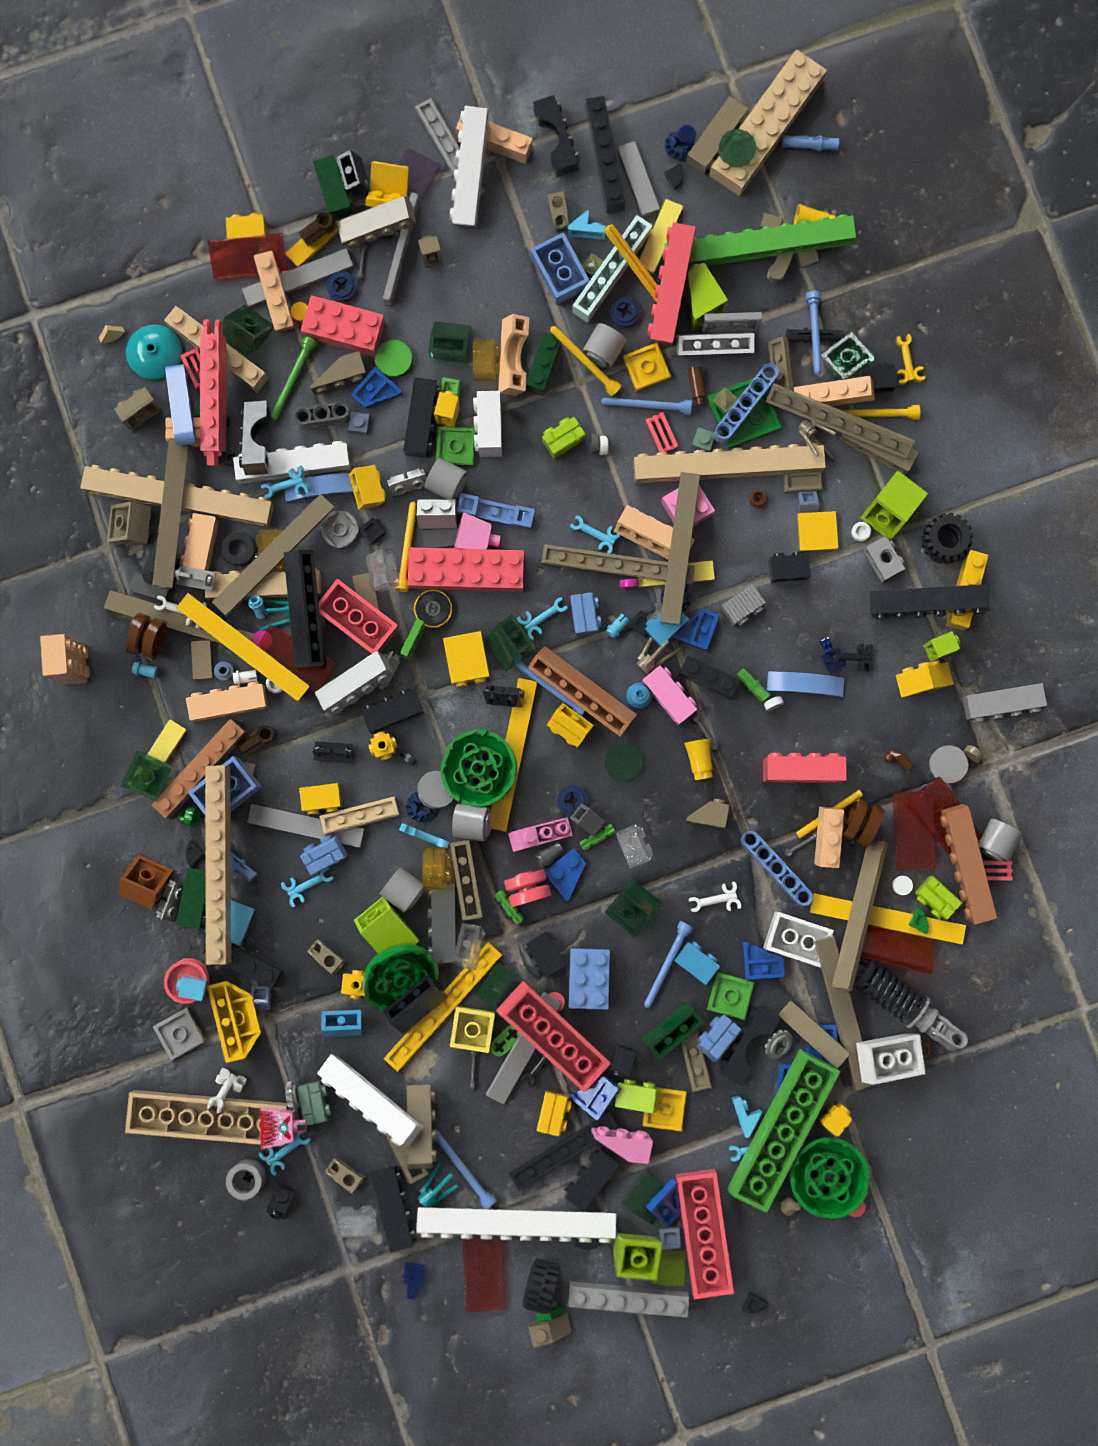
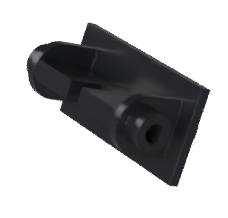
(496, 696)
(333, 752)

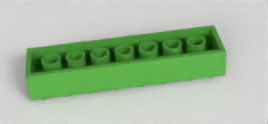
(783, 1130)

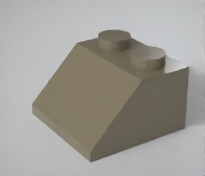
(137, 409)
(129, 523)

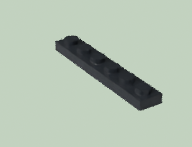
(560, 1152)

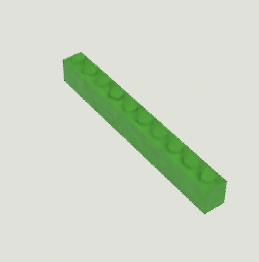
(773, 241)

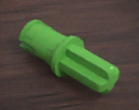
(753, 685)

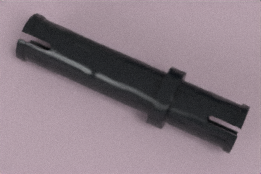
(806, 335)

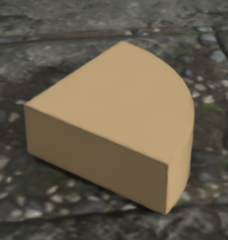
(111, 334)

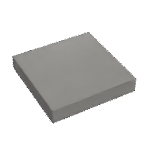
(179, 1033)

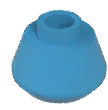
(635, 699)

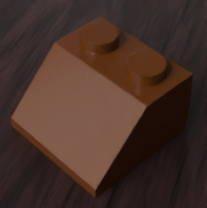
(144, 881)

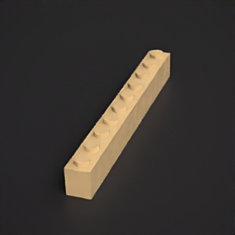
(728, 463)
(194, 499)
(218, 865)

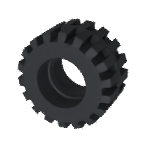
(955, 525)
(541, 1286)

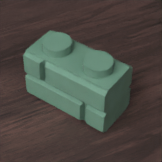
(313, 1102)

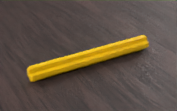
(631, 259)

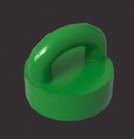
(190, 816)

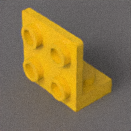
(387, 183)

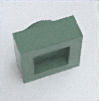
(703, 439)

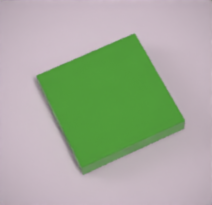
(455, 445)
(413, 639)
(730, 995)

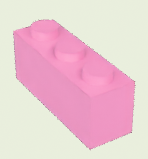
(670, 694)

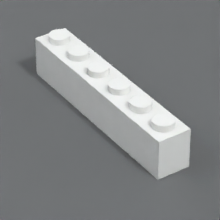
(470, 166)
(315, 460)
(370, 1101)

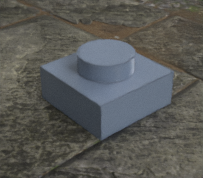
(358, 423)
(670, 1238)

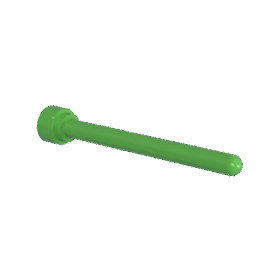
(308, 345)

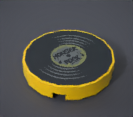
(433, 608)

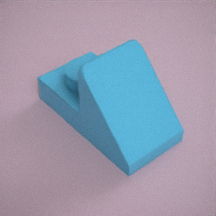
(582, 229)
(748, 1120)

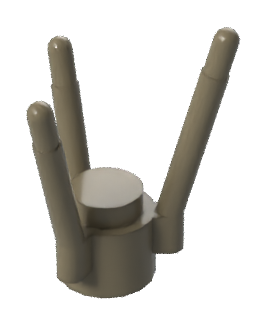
(808, 429)
(647, 662)

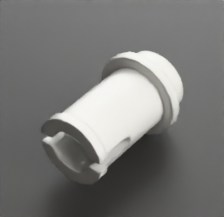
(245, 677)

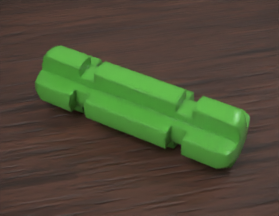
(598, 837)
(511, 911)

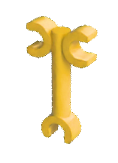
(909, 374)

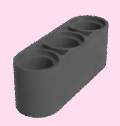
(314, 411)

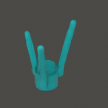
(286, 609)
(430, 1196)

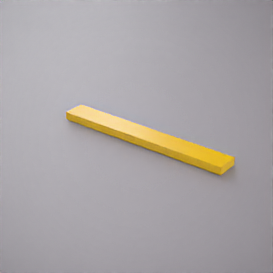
(243, 647)
(516, 739)
(889, 919)
(456, 993)

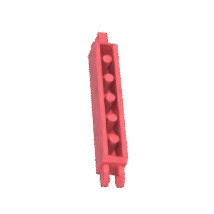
(212, 392)

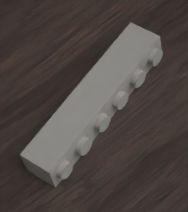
(628, 1299)

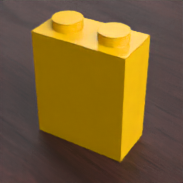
(466, 659)

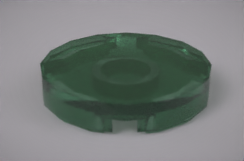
(737, 148)
(623, 762)

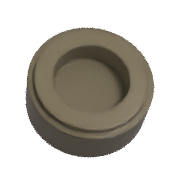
(973, 753)

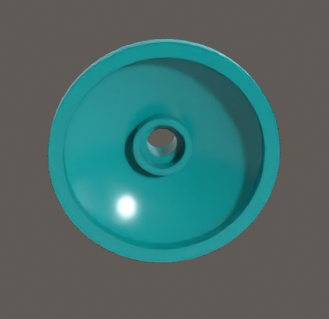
(152, 363)

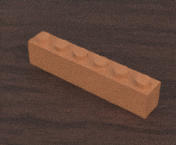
(582, 691)
(211, 755)
(968, 864)

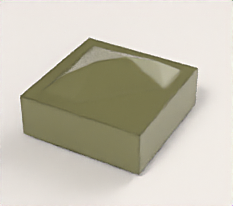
(592, 264)
(724, 400)

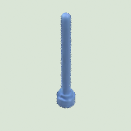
(813, 299)
(684, 406)
(524, 668)
(683, 930)
(486, 1199)

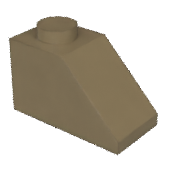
(430, 251)
(711, 814)
(549, 1330)

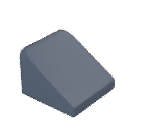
(808, 502)
(261, 997)

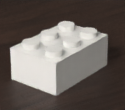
(488, 424)
(795, 938)
(890, 1058)

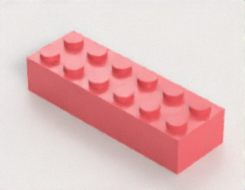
(672, 285)
(466, 569)
(553, 1036)
(704, 1234)

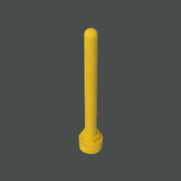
(611, 385)
(911, 412)
(403, 584)

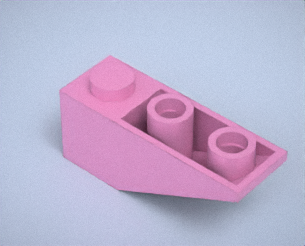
(540, 834)
(630, 1145)

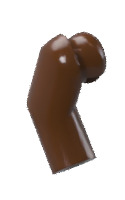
(898, 756)

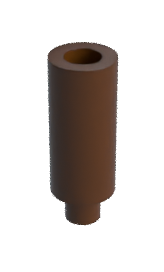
(697, 385)

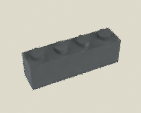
(443, 923)

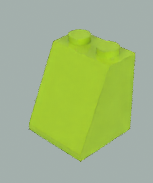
(703, 295)
(894, 505)
(384, 926)
(637, 1256)

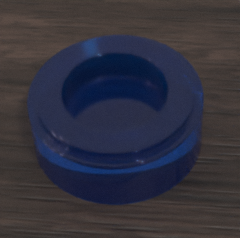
(686, 135)

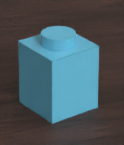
(192, 987)

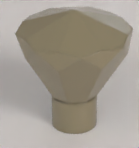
(789, 1206)

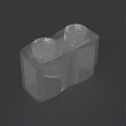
(382, 570)

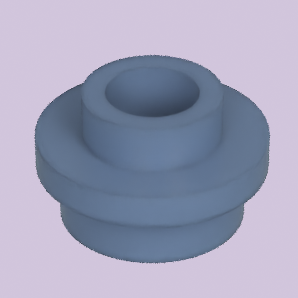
(229, 673)

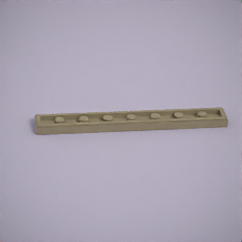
(840, 421)
(170, 515)
(679, 548)
(273, 555)
(609, 563)
(131, 606)
(859, 916)
(842, 1008)

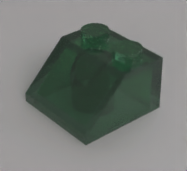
(246, 329)
(846, 357)
(146, 775)
(633, 907)
(640, 1195)

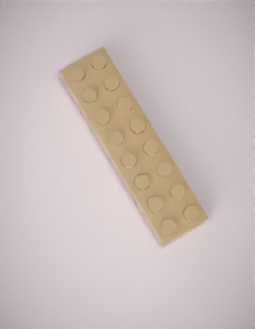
(772, 118)
(190, 1118)

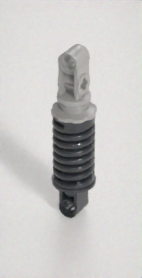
(905, 1003)

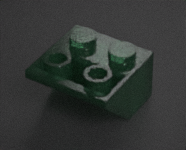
(449, 341)
(509, 642)
(499, 986)

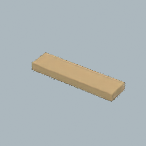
(359, 816)

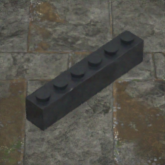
(605, 154)
(929, 601)
(303, 608)

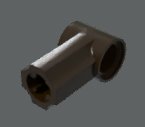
(315, 230)
(256, 740)

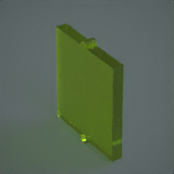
(671, 1268)

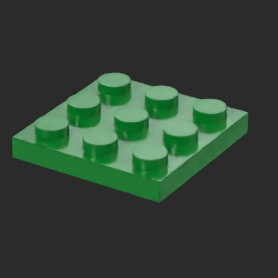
(757, 424)

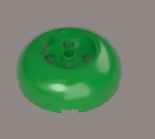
(472, 747)
(400, 964)
(842, 1197)

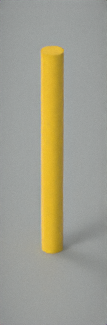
(842, 805)

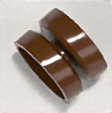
(146, 636)
(862, 822)

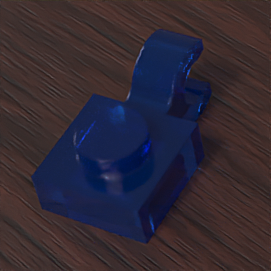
(826, 644)
(412, 1276)

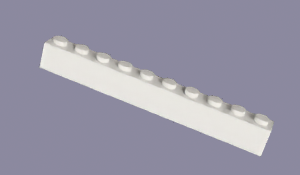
(516, 1223)

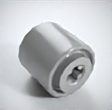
(604, 345)
(446, 479)
(471, 822)
(999, 840)
(402, 890)
(240, 1187)

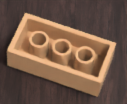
(64, 659)

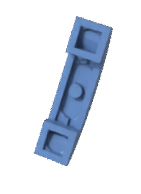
(322, 485)
(495, 512)
(805, 683)

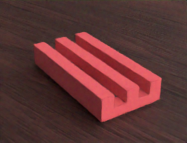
(190, 354)
(656, 419)
(1008, 870)

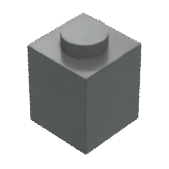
(587, 819)

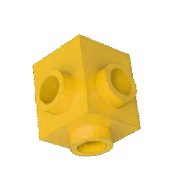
(388, 751)
(348, 984)

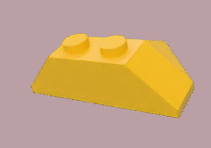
(234, 1019)

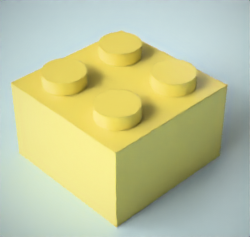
(472, 1029)

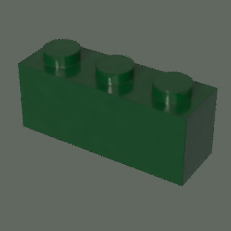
(333, 187)
(543, 364)
(193, 900)
(672, 1030)

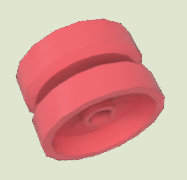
(527, 887)
(186, 966)

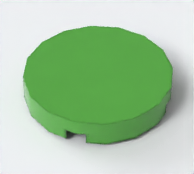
(393, 358)

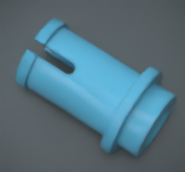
(256, 604)
(617, 626)
(145, 670)

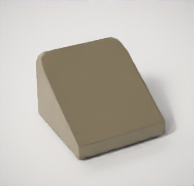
(770, 220)
(807, 258)

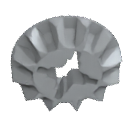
(776, 1051)
(292, 1096)

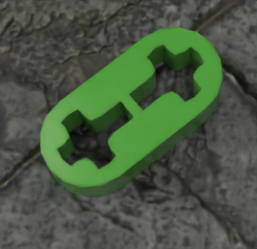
(502, 1036)

